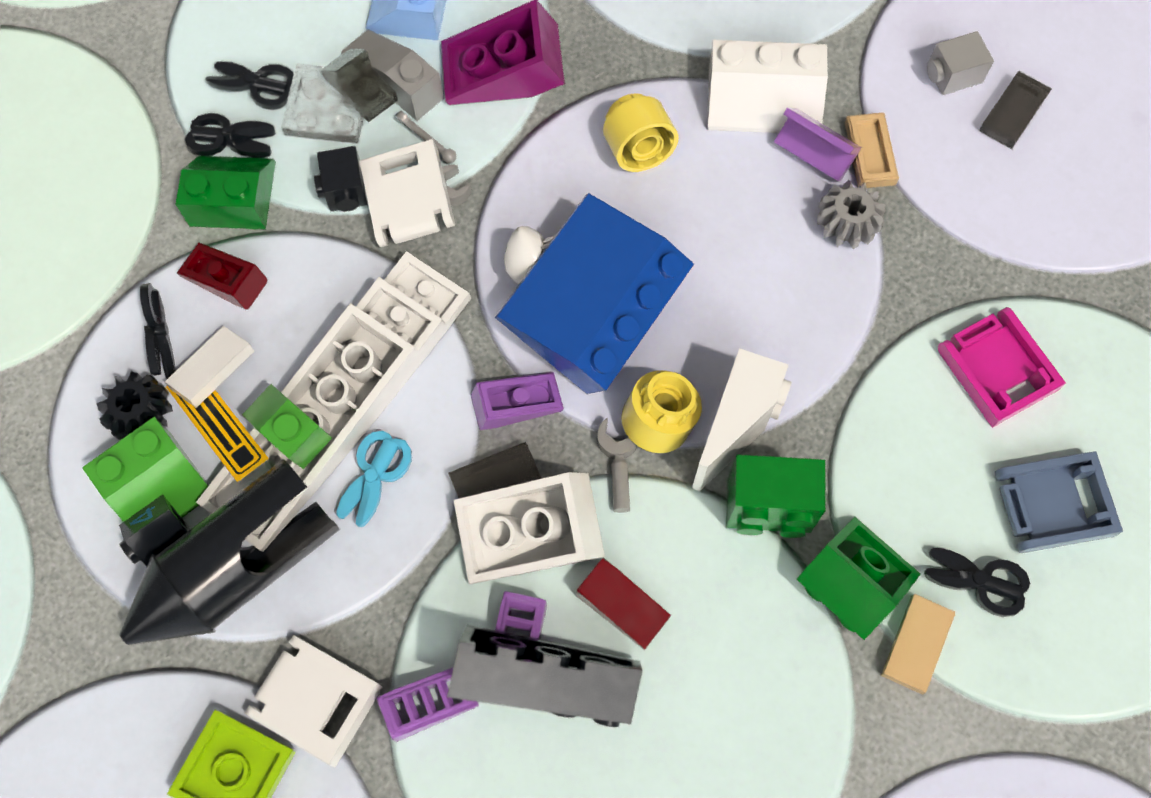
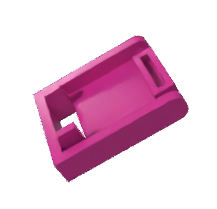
(995, 361)

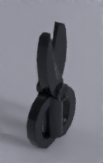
(241, 78)
(234, 136)
(156, 332)
(967, 576)

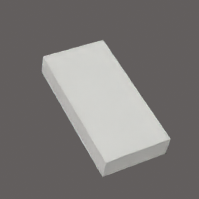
(209, 366)

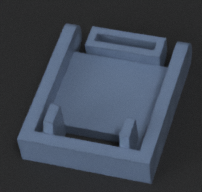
(1048, 505)

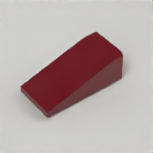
(224, 275)
(622, 603)

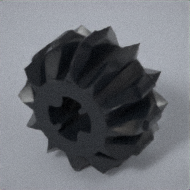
(133, 404)

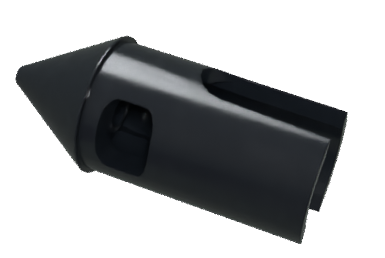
(208, 573)

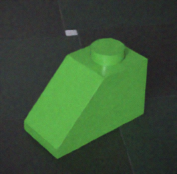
(286, 426)

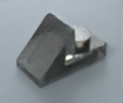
(359, 83)

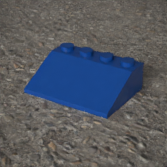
(594, 293)

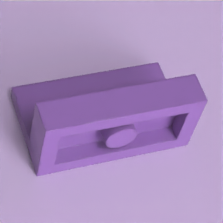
(817, 144)

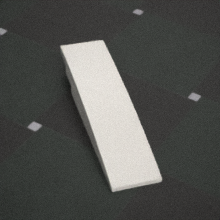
(354, 377)

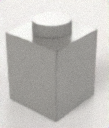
(959, 63)

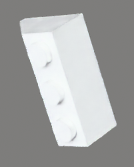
(758, 81)

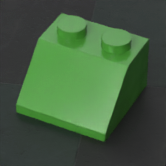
(143, 469)

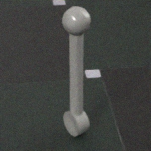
(448, 155)

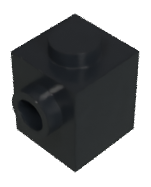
(340, 179)

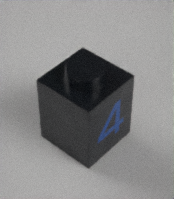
(151, 530)

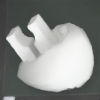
(523, 251)

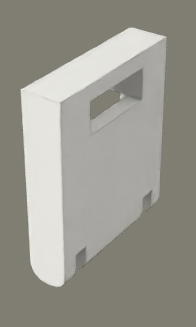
(408, 197)
(305, 693)

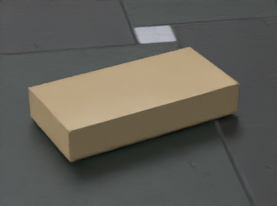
(875, 160)
(918, 644)

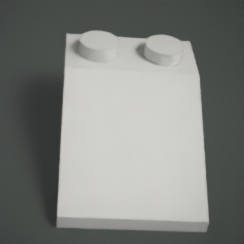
(750, 399)
(529, 527)

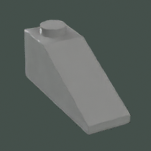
(407, 73)

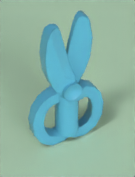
(369, 486)

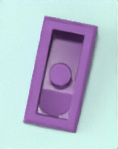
(515, 400)

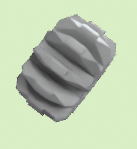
(864, 219)

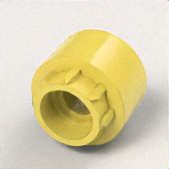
(639, 132)
(661, 411)

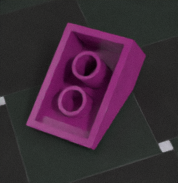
(504, 57)

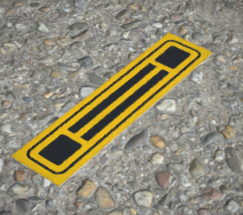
(224, 434)

